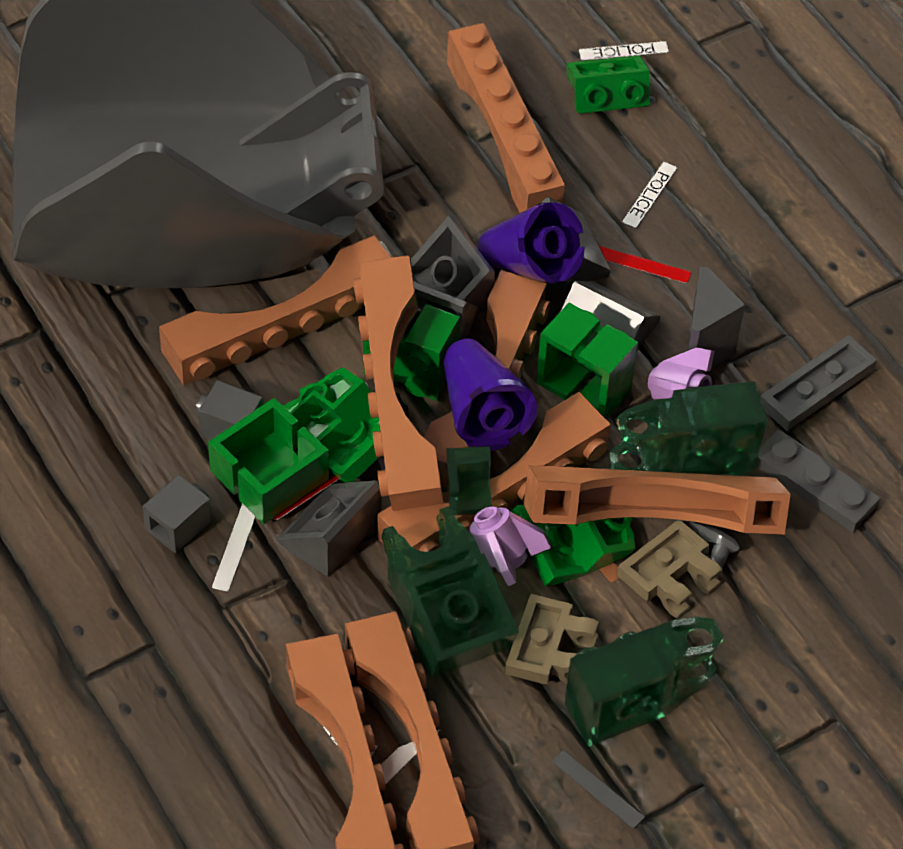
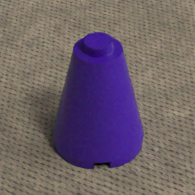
(536, 243)
(486, 396)

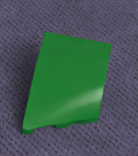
(340, 418)
(580, 547)

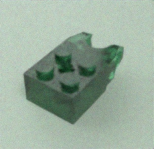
(696, 431)
(446, 581)
(637, 677)

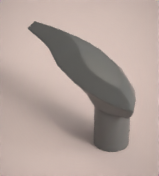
(718, 540)

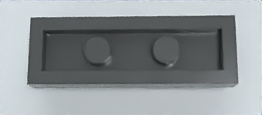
(818, 382)
(816, 481)

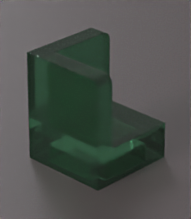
(468, 479)

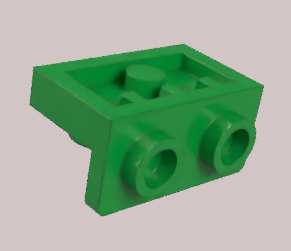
(609, 83)

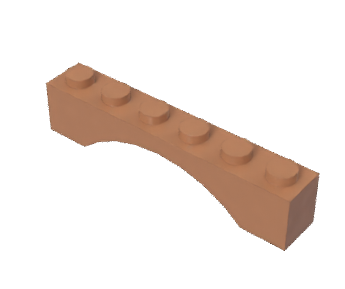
(486, 79)
(511, 318)
(211, 341)
(568, 438)
(409, 459)
(592, 494)
(386, 668)
(323, 688)

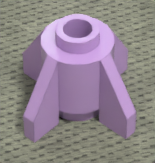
(681, 373)
(505, 538)

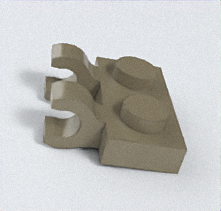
(666, 558)
(540, 637)

